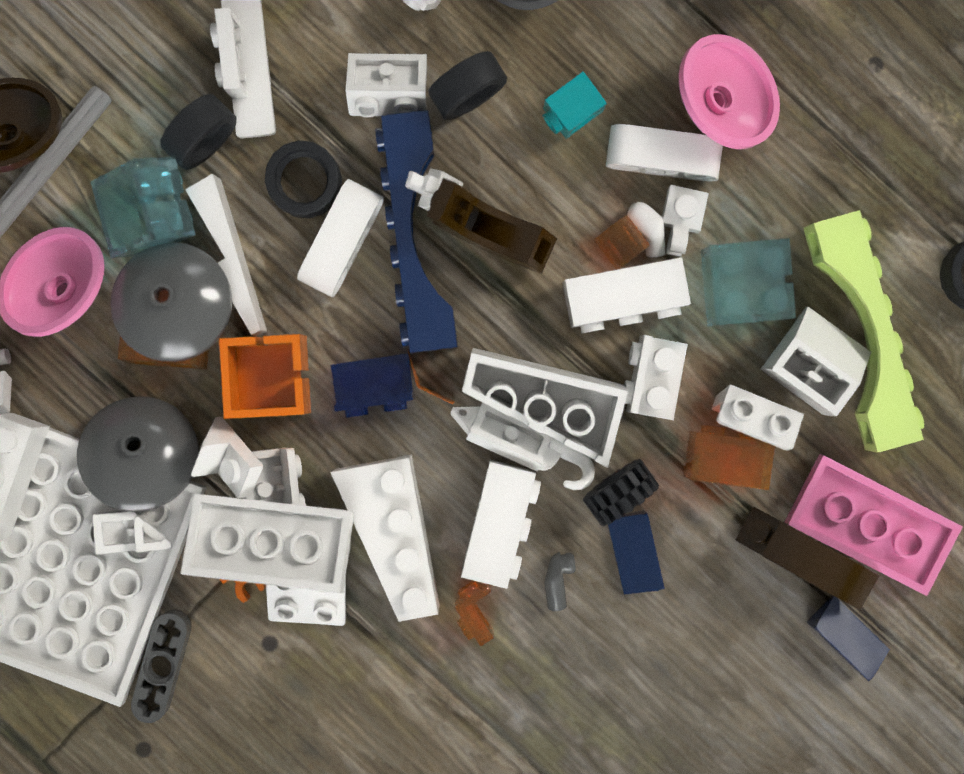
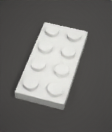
(268, 543)

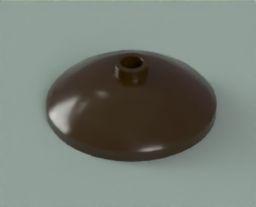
(27, 122)

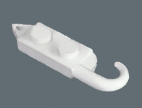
(519, 442)

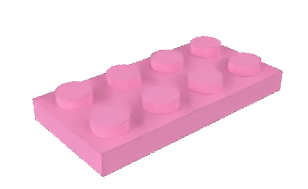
(873, 524)

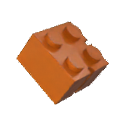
(263, 377)

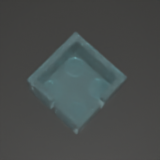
(142, 206)
(748, 281)

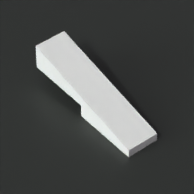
(214, 209)

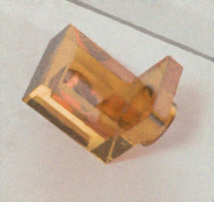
(472, 620)

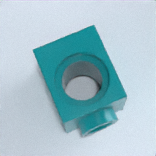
(573, 106)

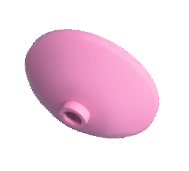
(729, 91)
(51, 281)

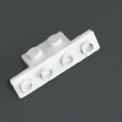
(244, 65)

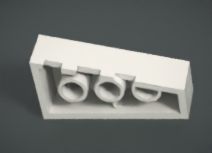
(553, 401)
(392, 531)

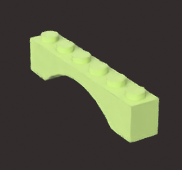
(886, 407)

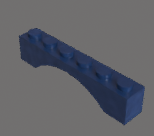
(408, 148)

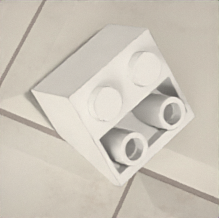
(818, 363)

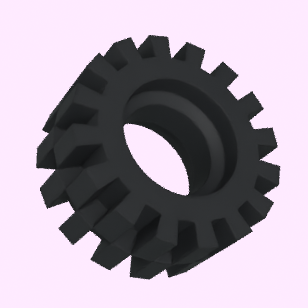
(621, 492)

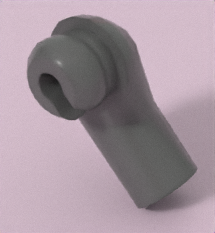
(554, 580)

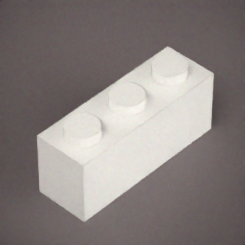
(627, 294)
(19, 452)
(500, 524)

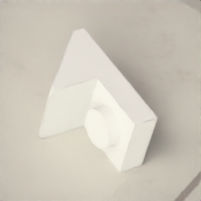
(230, 458)

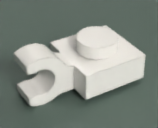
(427, 185)
(684, 214)

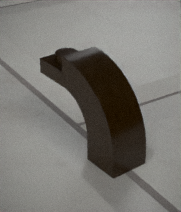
(489, 228)
(807, 558)

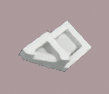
(126, 532)

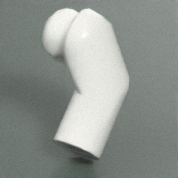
(650, 226)

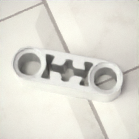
(663, 152)
(340, 238)

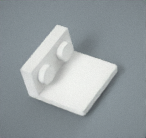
(306, 605)

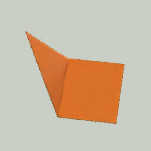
(426, 389)

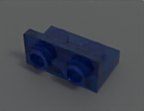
(372, 383)

